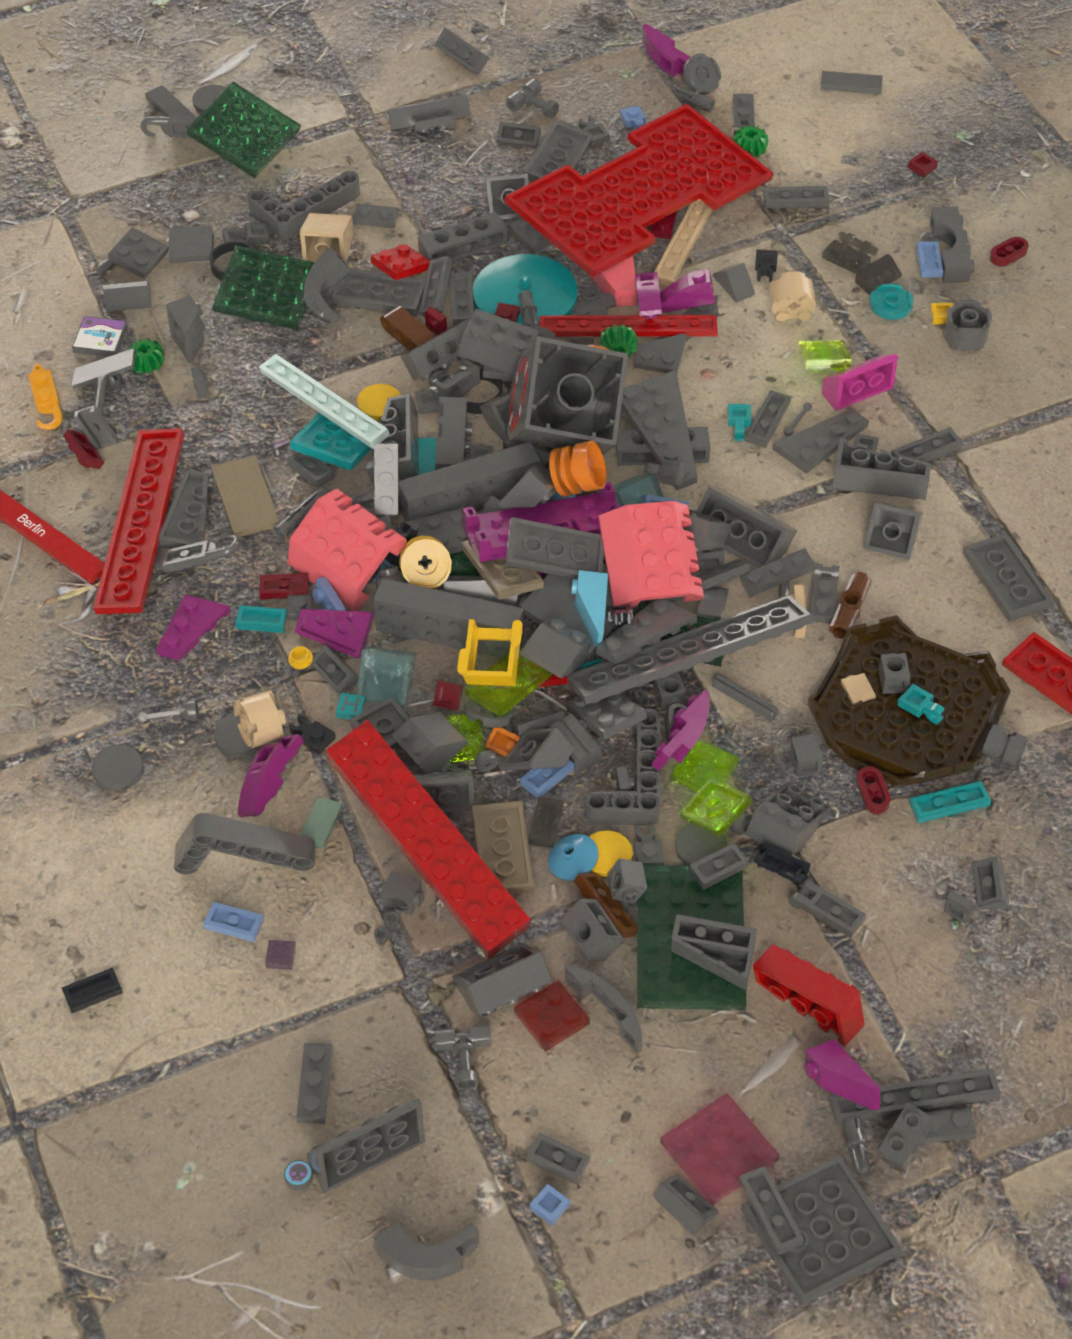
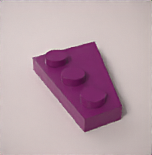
(188, 624)
(336, 628)

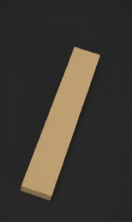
(682, 242)

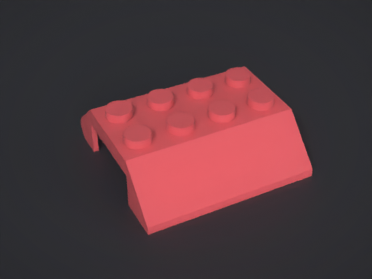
(342, 545)
(650, 553)

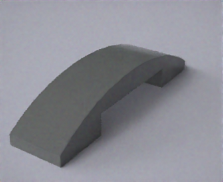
(586, 982)

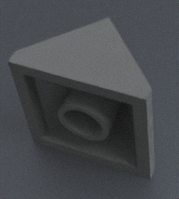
(498, 188)
(127, 296)

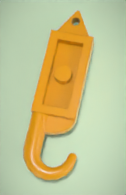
(45, 396)

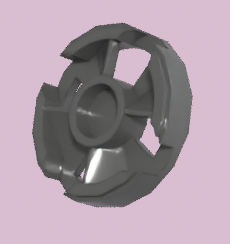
(476, 710)

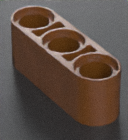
(405, 328)

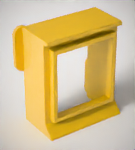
(468, 655)

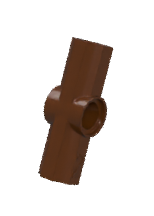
(850, 604)

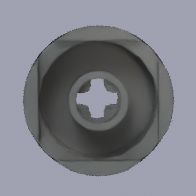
(967, 325)

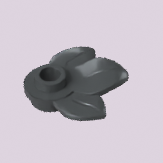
(593, 302)

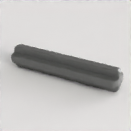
(744, 697)

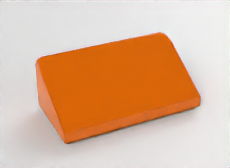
(501, 741)

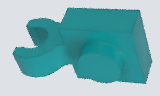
(739, 416)
(920, 701)

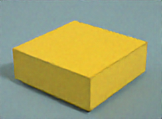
(939, 312)

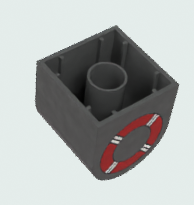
(566, 395)

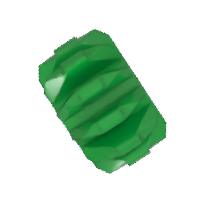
(752, 140)
(619, 339)
(148, 356)

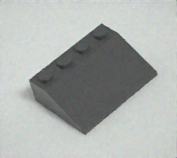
(367, 1145)

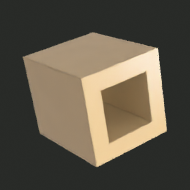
(858, 688)

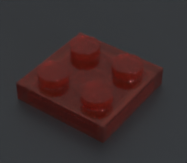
(551, 1015)

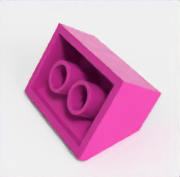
(860, 381)

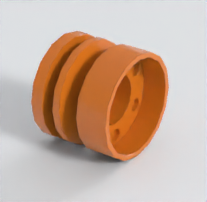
(577, 468)

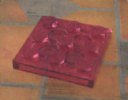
(718, 1148)

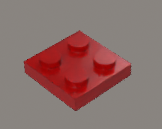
(400, 262)

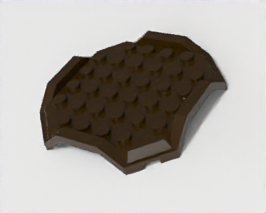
(889, 737)

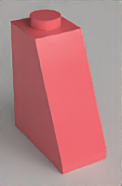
(619, 282)

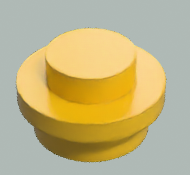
(300, 657)

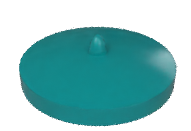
(549, 282)

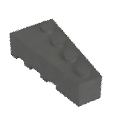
(402, 423)
(879, 472)

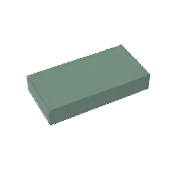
(322, 821)

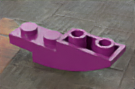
(663, 51)
(648, 294)
(685, 731)
(263, 775)

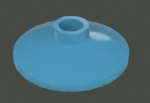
(580, 861)

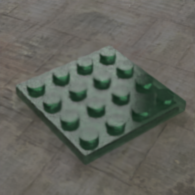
(243, 129)
(263, 287)

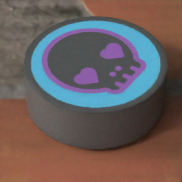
(298, 1175)

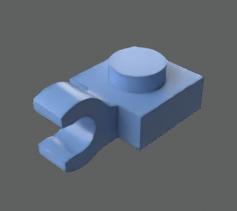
(633, 117)

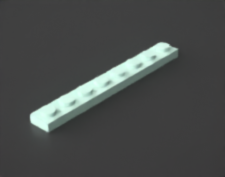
(324, 401)

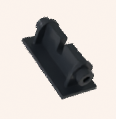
(782, 863)

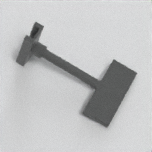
(91, 418)

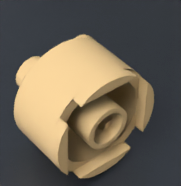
(792, 296)
(259, 719)

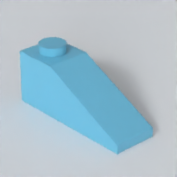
(590, 601)

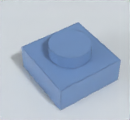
(549, 1204)

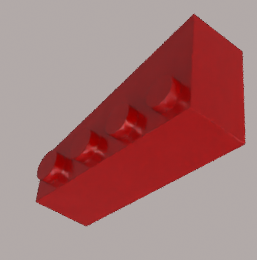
(811, 992)

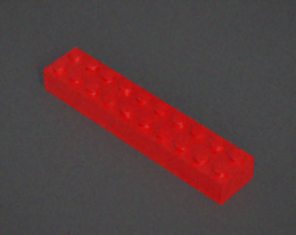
(428, 839)

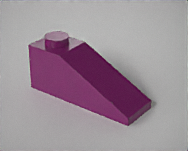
(689, 291)
(838, 1073)

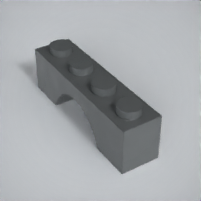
(948, 227)

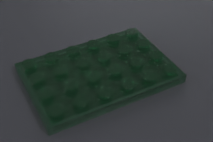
(662, 975)

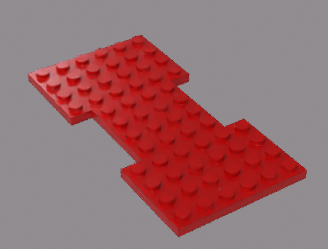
(605, 212)

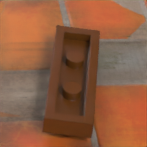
(593, 887)

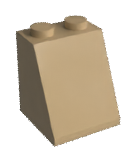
(323, 232)

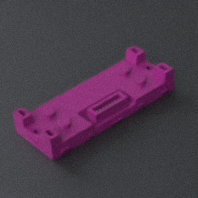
(490, 530)

